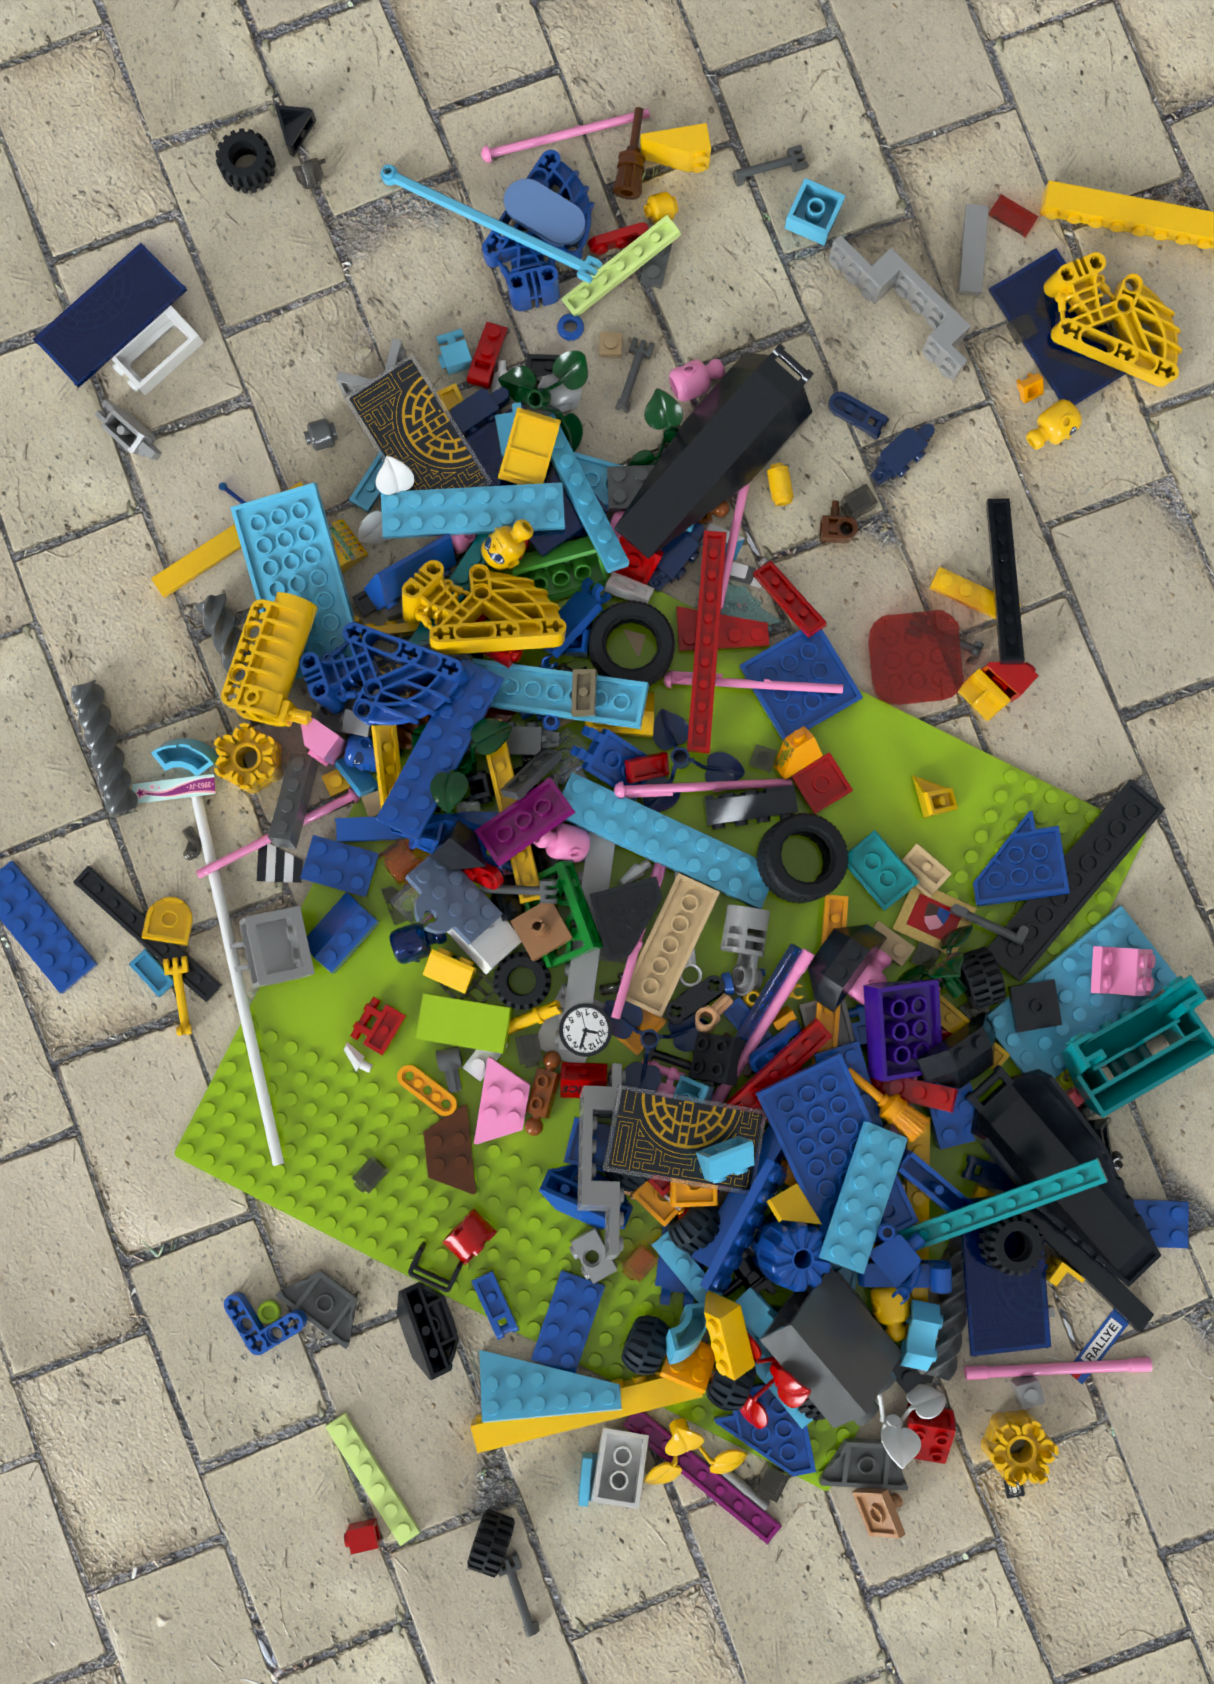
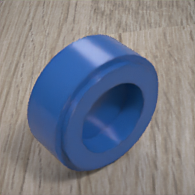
(728, 984)

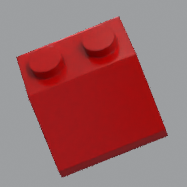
(1011, 678)

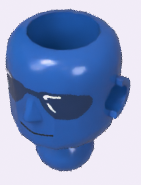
(360, 753)

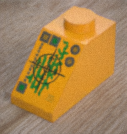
(797, 752)

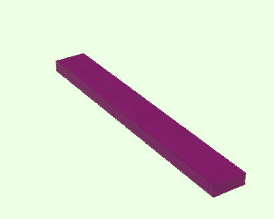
(712, 1484)

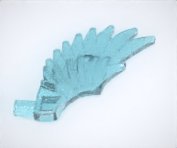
(742, 604)

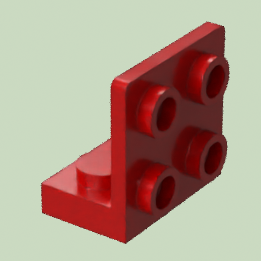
(935, 1435)

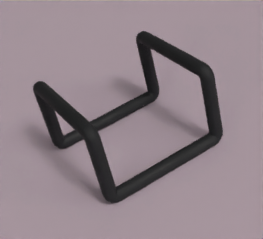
(413, 1266)

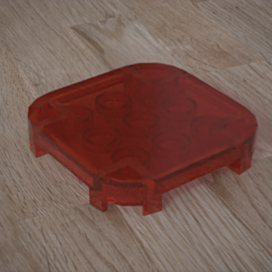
(915, 657)

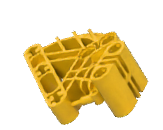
(1079, 284)
(505, 601)

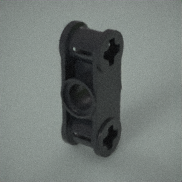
(694, 999)

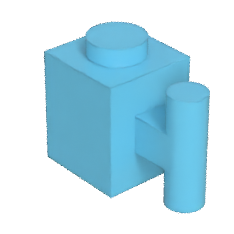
(455, 355)

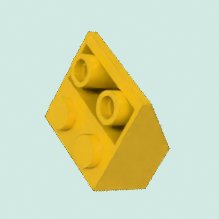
(450, 971)

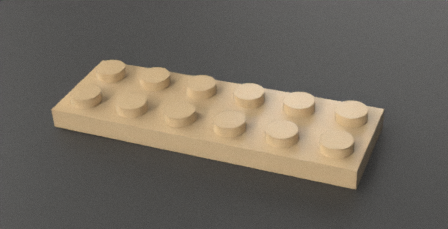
(670, 944)

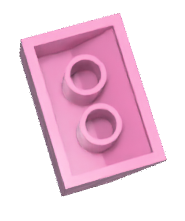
(323, 743)

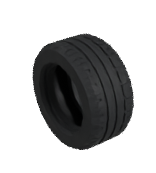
(635, 613)
(829, 843)

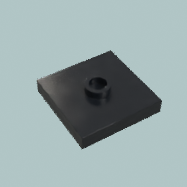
(1034, 1005)

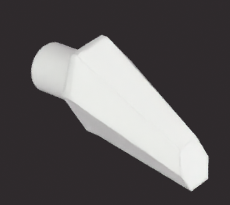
(501, 366)
(635, 872)
(357, 1059)

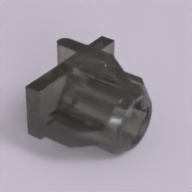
(310, 173)

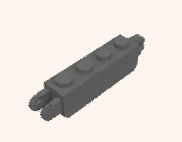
(528, 740)

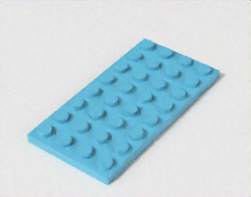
(294, 553)
(1078, 1006)

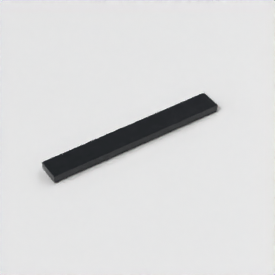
(1005, 581)
(133, 922)
(1093, 1272)

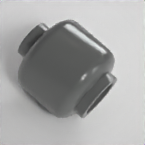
(321, 434)

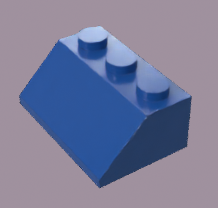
(341, 932)

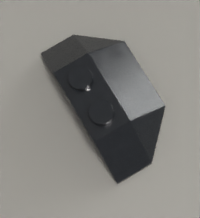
(842, 962)
(961, 1054)
(427, 1329)

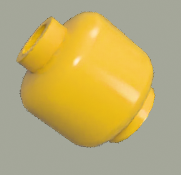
(659, 206)

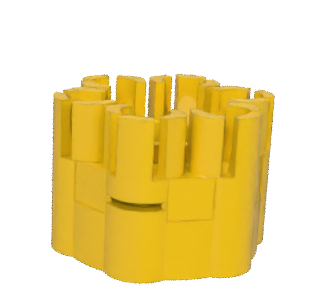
(234, 748)
(1031, 1460)

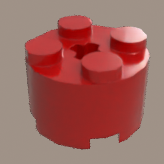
(469, 1236)

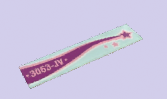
(175, 788)

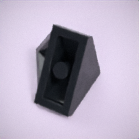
(295, 125)
(459, 849)

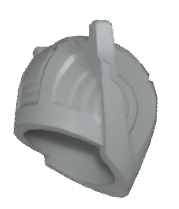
(561, 397)

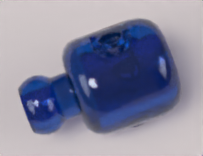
(413, 942)

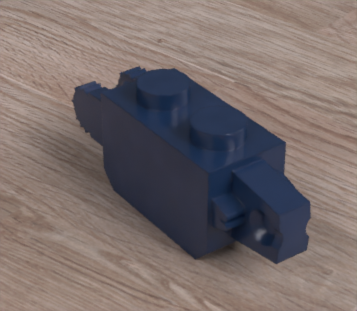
(479, 410)
(901, 452)
(676, 557)

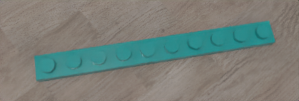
(1008, 1203)

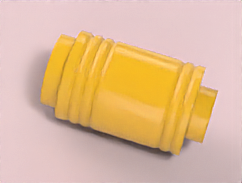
(780, 484)

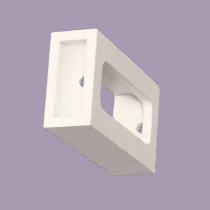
(145, 340)

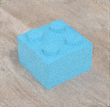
(814, 211)

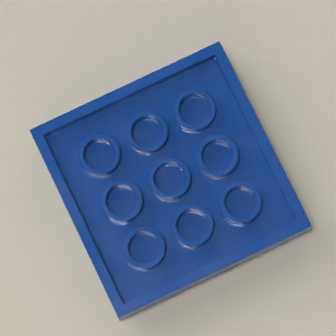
(807, 661)

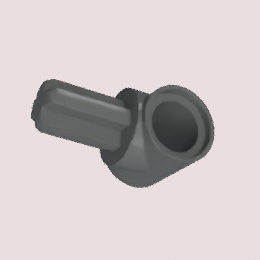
(450, 1061)

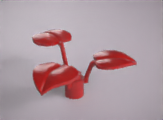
(789, 1389)

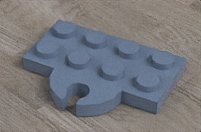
(452, 901)

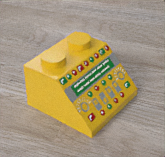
(346, 545)

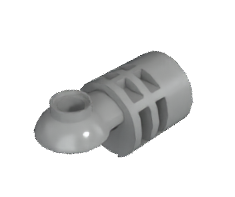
(745, 934)

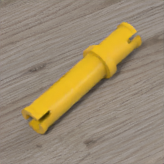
(536, 1015)

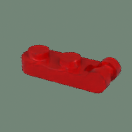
(617, 238)
(485, 876)

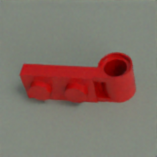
(486, 355)

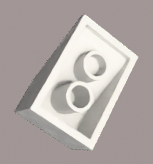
(619, 1468)

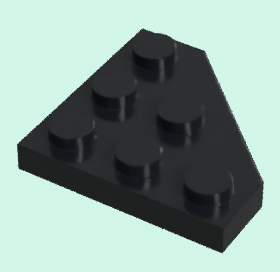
(624, 914)

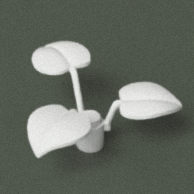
(391, 478)
(904, 1443)

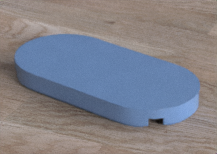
(544, 212)

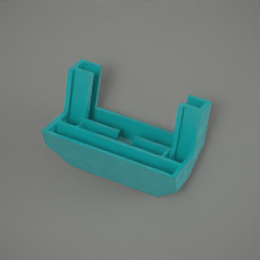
(1125, 1053)

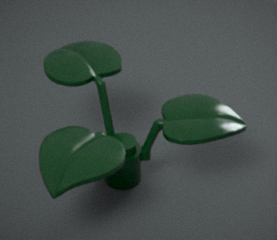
(571, 370)
(660, 413)
(451, 788)
(949, 968)

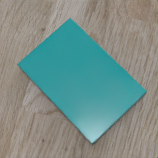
(880, 870)

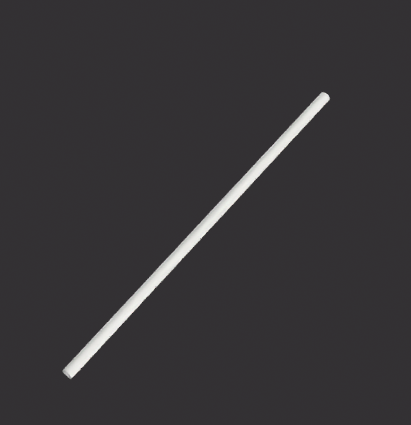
(238, 984)

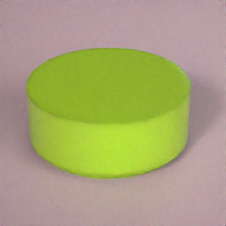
(269, 1311)

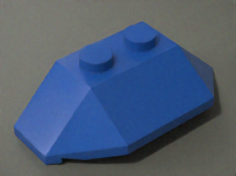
(561, 1191)

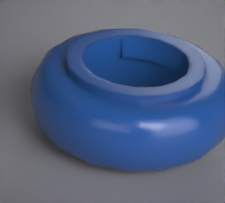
(570, 336)

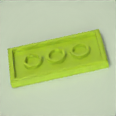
(464, 1023)

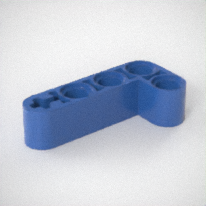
(934, 1275)

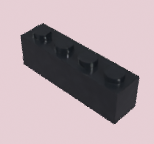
(749, 806)

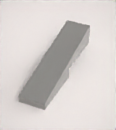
(973, 250)

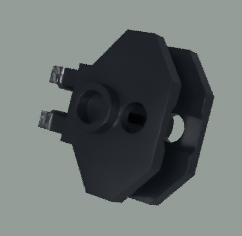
(481, 788)

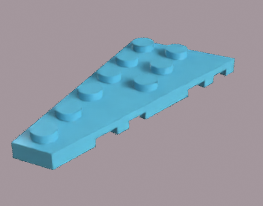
(529, 1390)

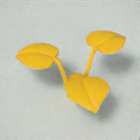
(684, 1440)

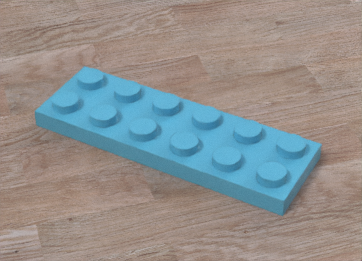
(863, 1197)

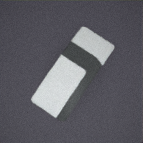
(743, 574)

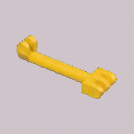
(176, 970)

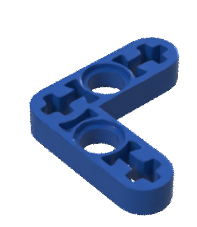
(263, 1333)

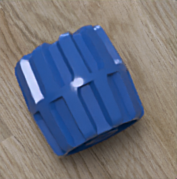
(790, 1253)

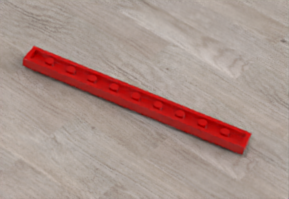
(706, 642)
(778, 1068)

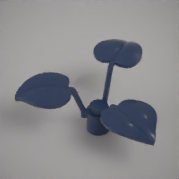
(672, 731)
(640, 1074)

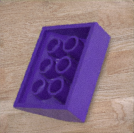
(900, 1026)

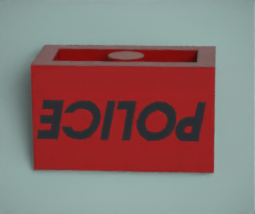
(577, 1075)

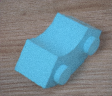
(186, 754)
(756, 1313)
(686, 1337)
(921, 1337)

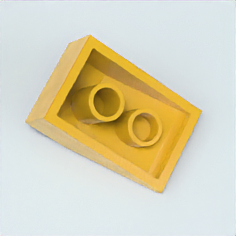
(678, 148)

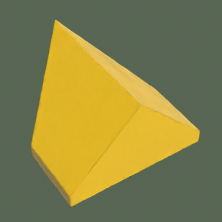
(934, 798)
(793, 1206)

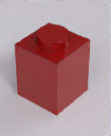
(362, 1536)

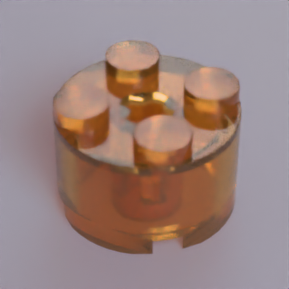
(399, 860)

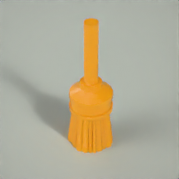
(894, 1109)

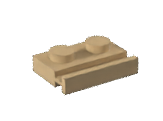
(926, 869)

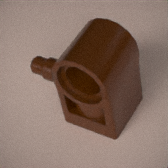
(830, 526)

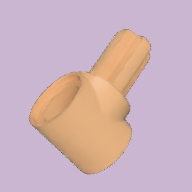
(713, 1012)

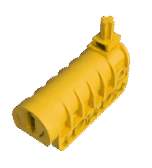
(271, 662)

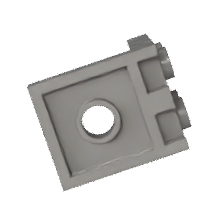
(349, 383)

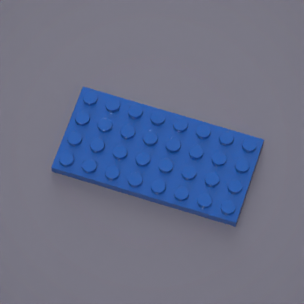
(817, 1127)

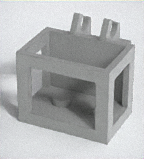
(275, 947)

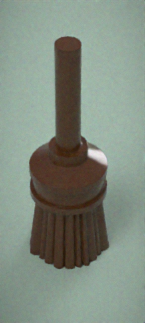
(631, 164)

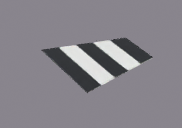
(278, 865)

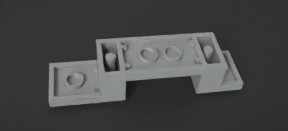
(894, 272)
(600, 1195)

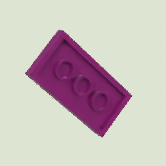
(524, 821)

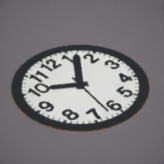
(585, 1030)

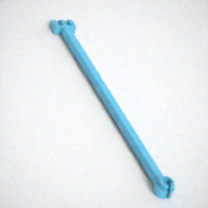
(555, 253)

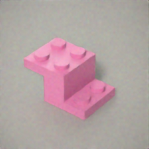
(1122, 971)

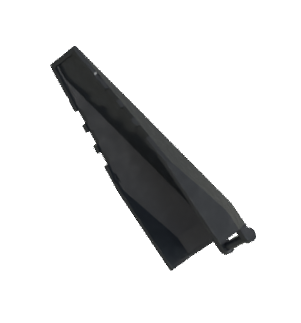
(719, 448)
(1039, 1131)

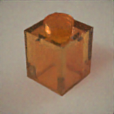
(639, 1263)

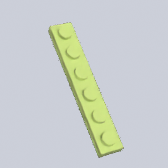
(622, 266)
(373, 1478)

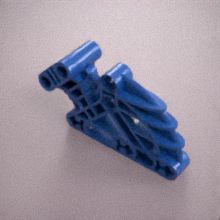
(530, 274)
(332, 678)

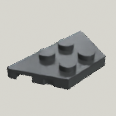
(325, 1304)
(863, 1465)

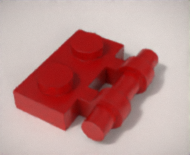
(383, 1030)

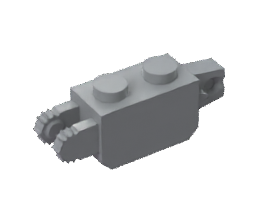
(128, 431)

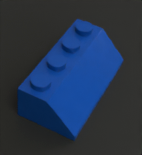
(386, 585)

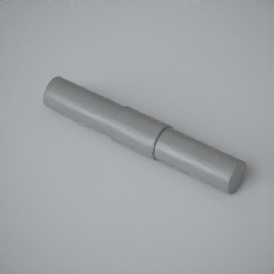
(747, 1490)

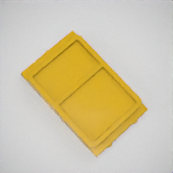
(529, 448)

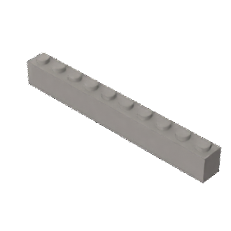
(583, 969)

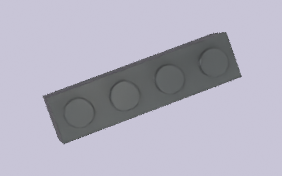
(293, 801)

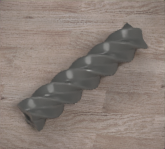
(225, 636)
(105, 755)
(954, 1317)

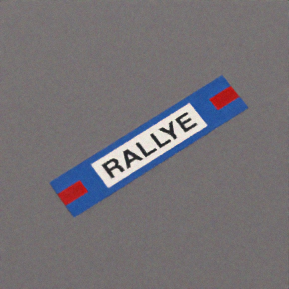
(1101, 1342)

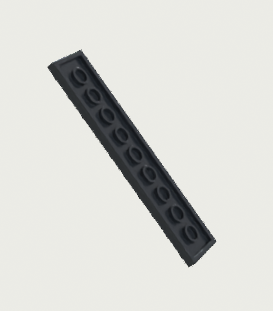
(1087, 867)

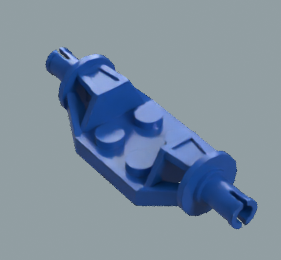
(442, 825)

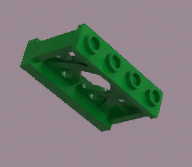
(586, 928)

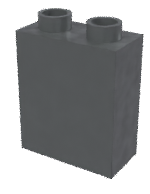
(834, 1350)

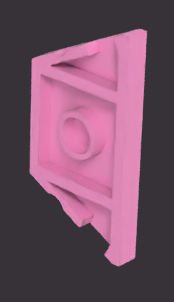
(501, 1103)

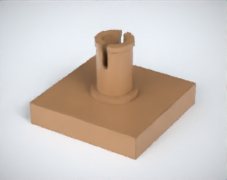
(541, 930)
(880, 1512)

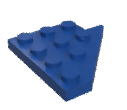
(1024, 867)
(779, 1441)

